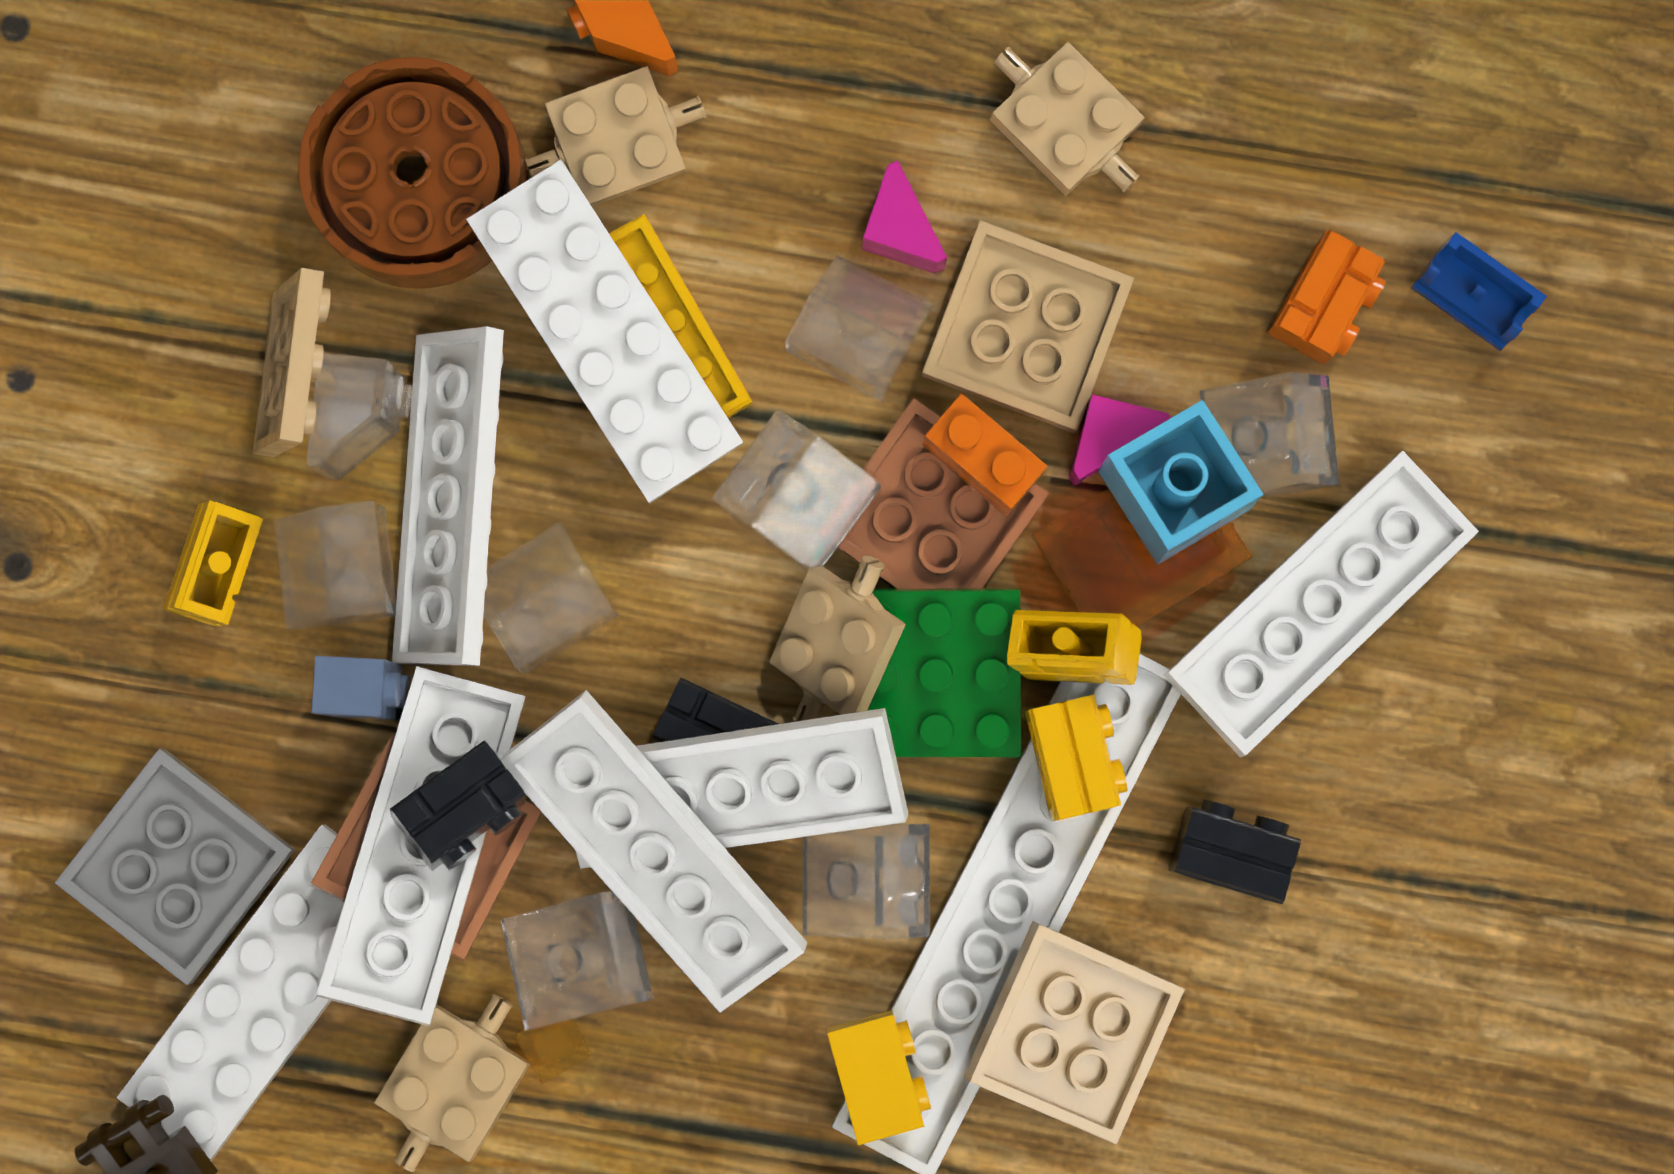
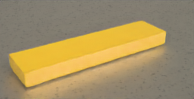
(676, 305)

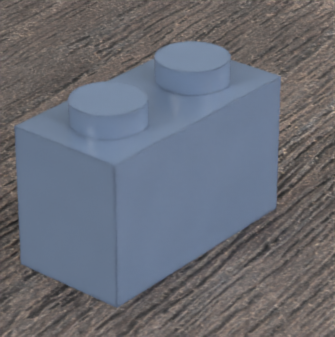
(359, 688)

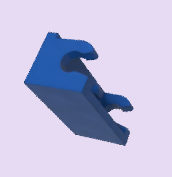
(1478, 291)

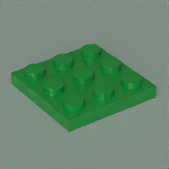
(950, 673)

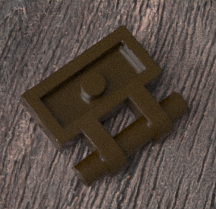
(161, 1152)

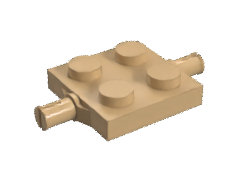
(1067, 118)
(617, 136)
(837, 641)
(453, 1083)

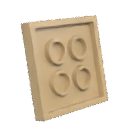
(1027, 327)
(291, 363)
(1074, 1033)

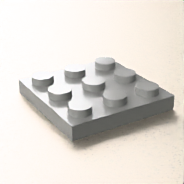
(175, 866)

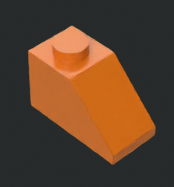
(625, 32)

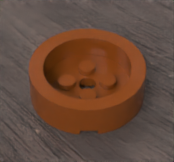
(351, 158)

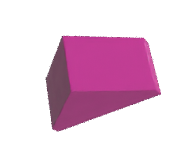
(900, 227)
(1105, 428)

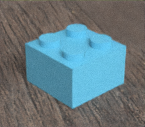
(1180, 482)

